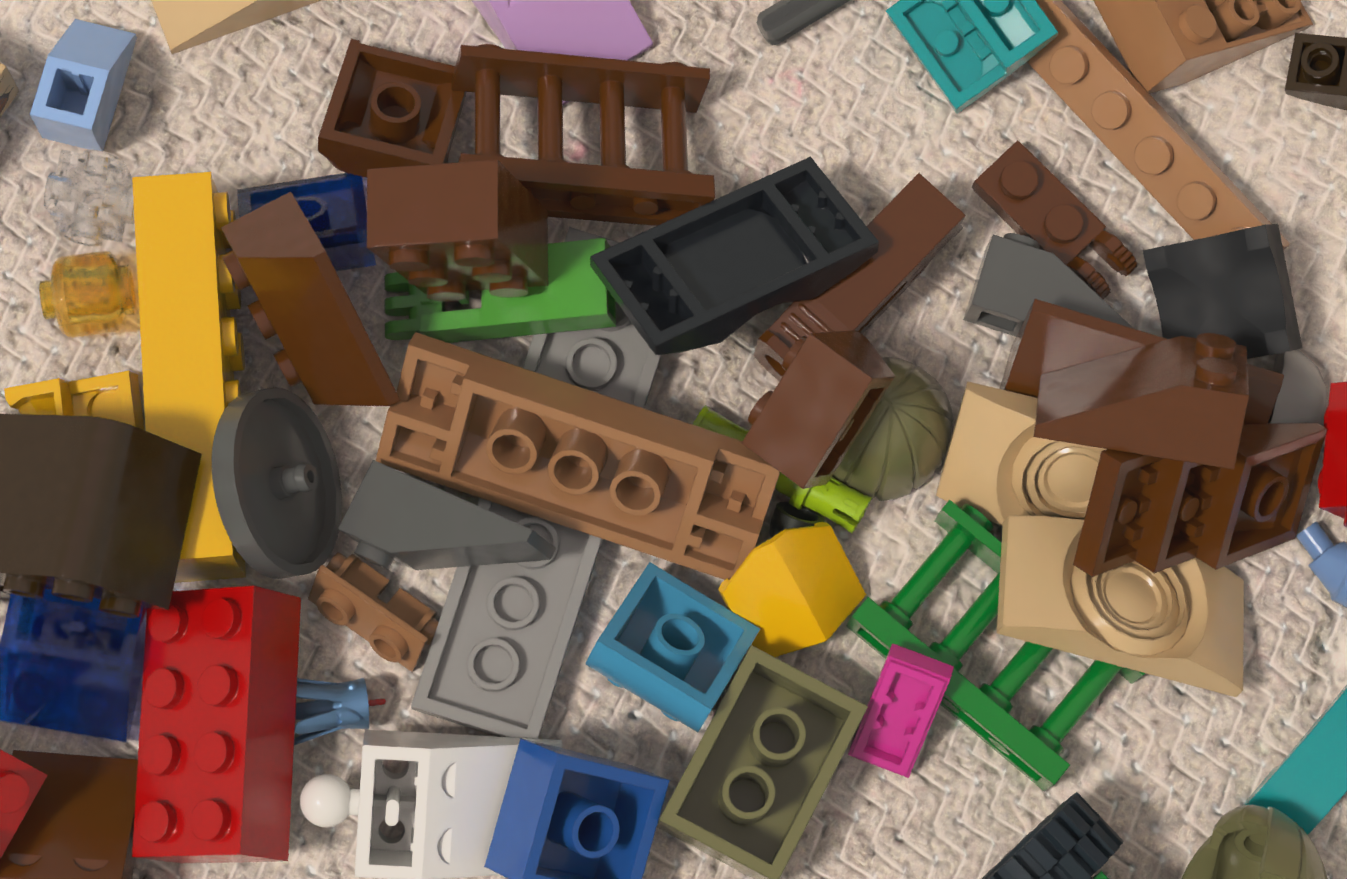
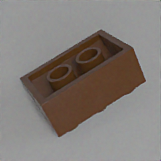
(305, 307)

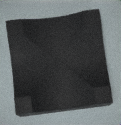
(1227, 287)

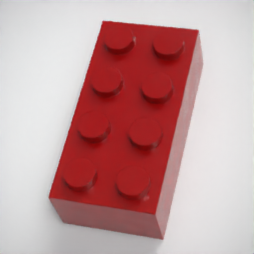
(218, 727)

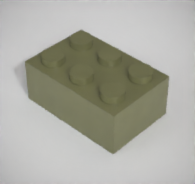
(762, 766)

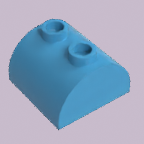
(672, 647)

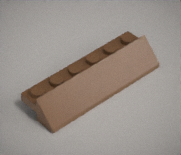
(576, 458)

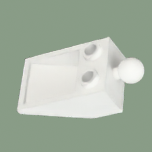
(443, 799)

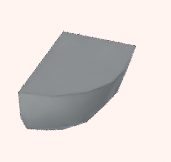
(1302, 391)

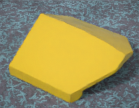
(794, 589)

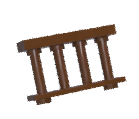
(585, 190)

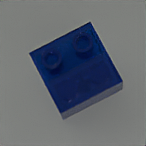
(70, 667)

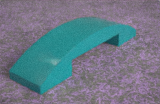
(1312, 773)

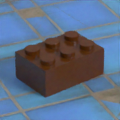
(458, 228)

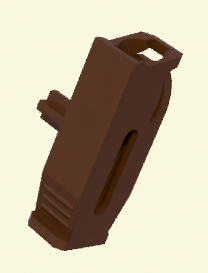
(909, 237)

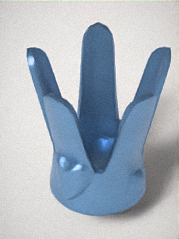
(333, 708)

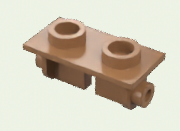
(348, 596)

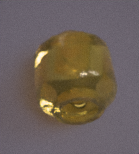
(89, 294)

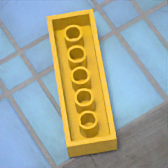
(189, 343)

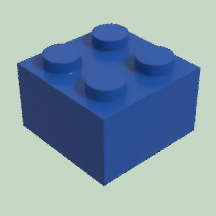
(575, 817)

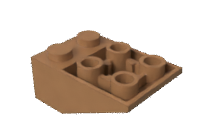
(1185, 39)

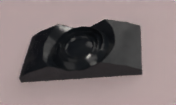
(735, 258)

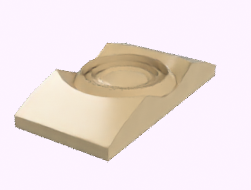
(1008, 471)
(1163, 623)

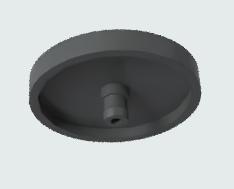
(276, 483)

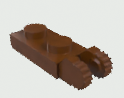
(1048, 212)

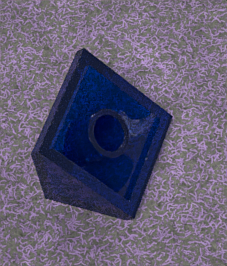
(334, 209)

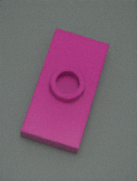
(900, 710)

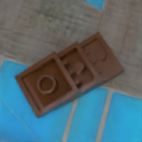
(1185, 510)

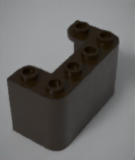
(92, 511)

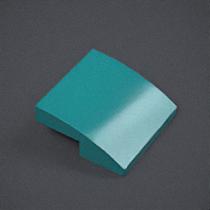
(971, 42)

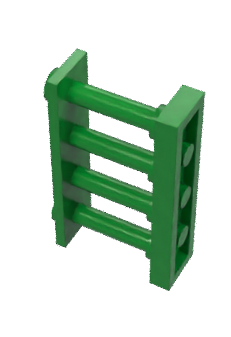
(988, 707)

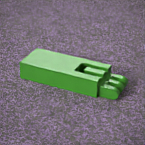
(569, 303)

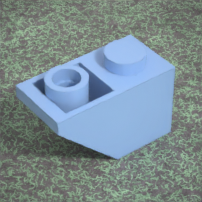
(82, 84)

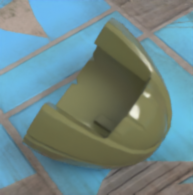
(901, 438)
(1256, 845)

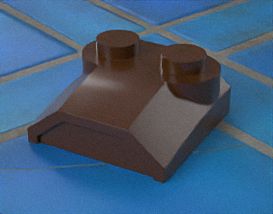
(389, 111)

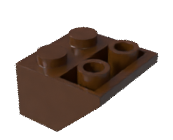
(818, 405)

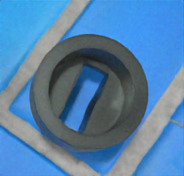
(787, 516)

